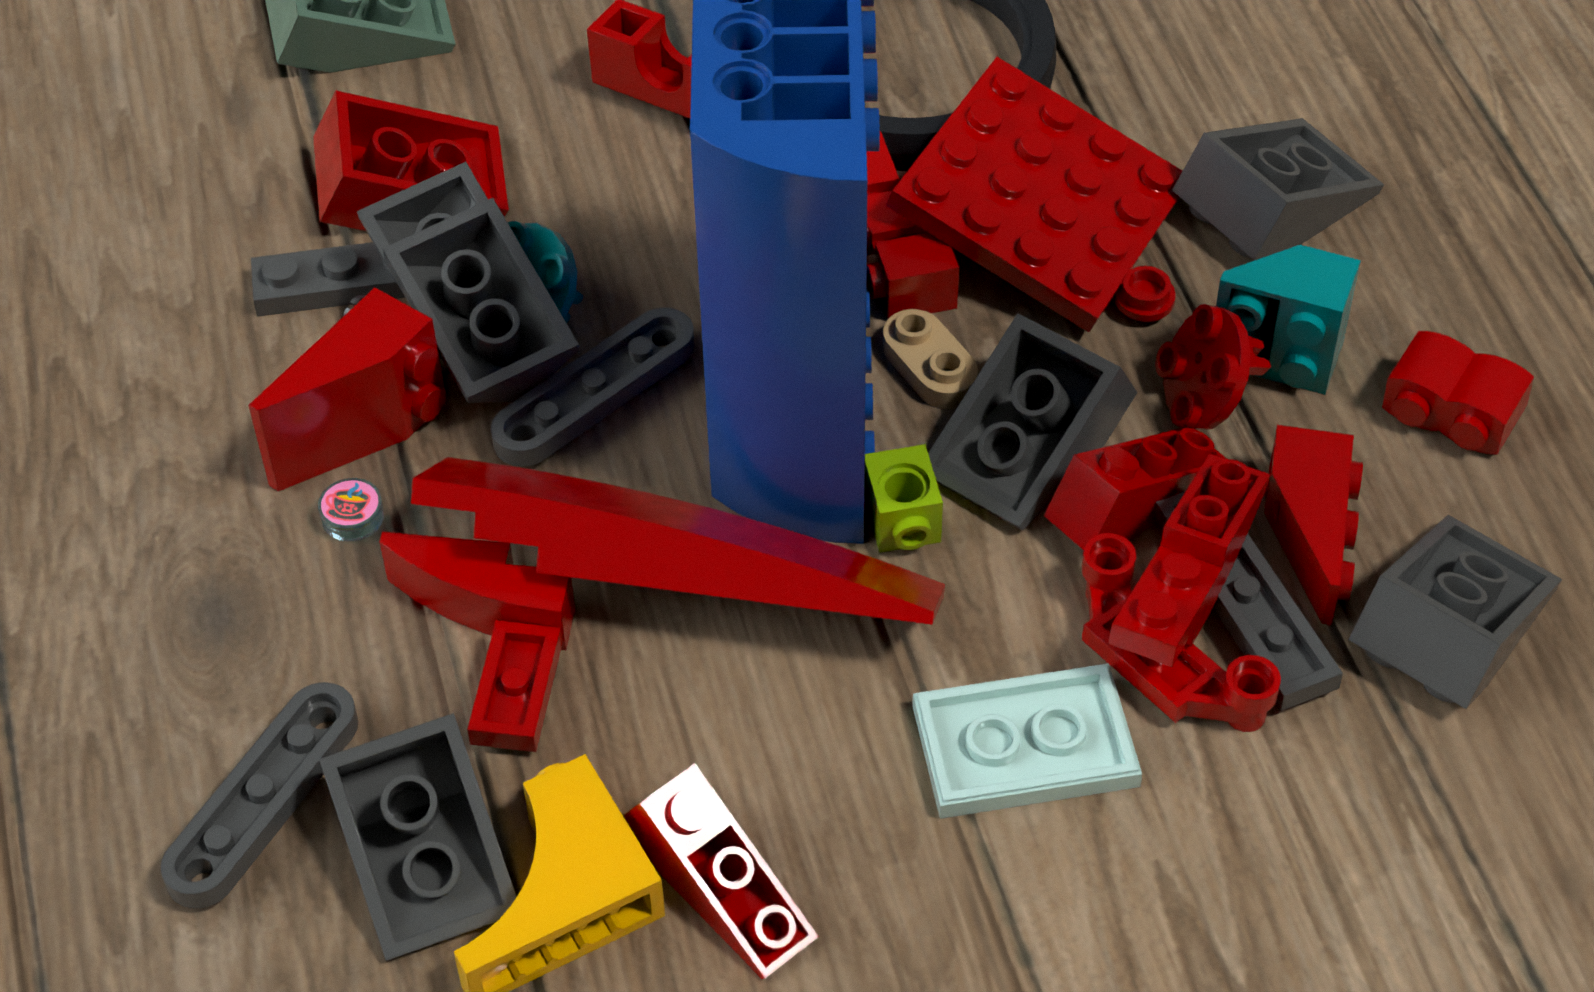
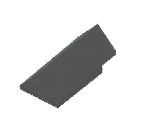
(475, 283)

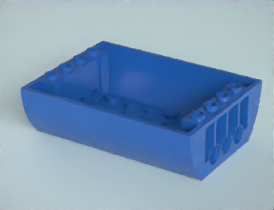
(785, 255)

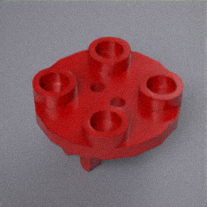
(1208, 367)

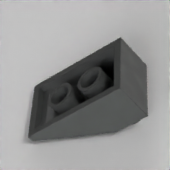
(1272, 185)
(1027, 420)
(1452, 610)
(419, 836)

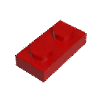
(515, 686)

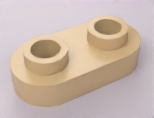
(920, 350)

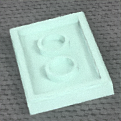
(1025, 740)

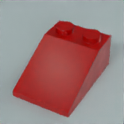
(382, 147)
(350, 392)

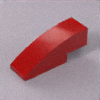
(476, 582)

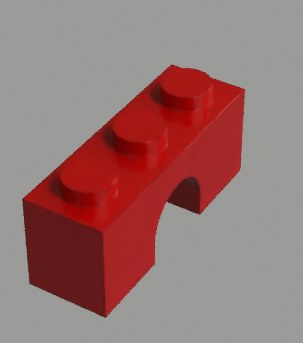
(637, 59)

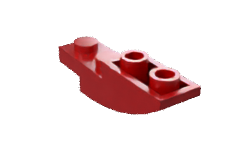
(1192, 561)

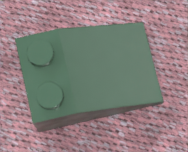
(357, 32)

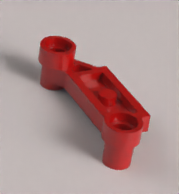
(1195, 682)

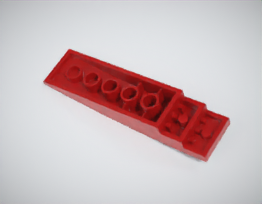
(670, 544)

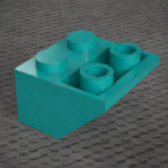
(1297, 308)

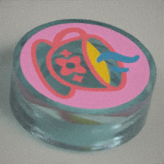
(351, 509)

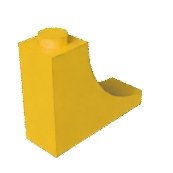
(581, 890)

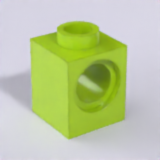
(902, 498)

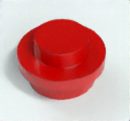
(1145, 294)

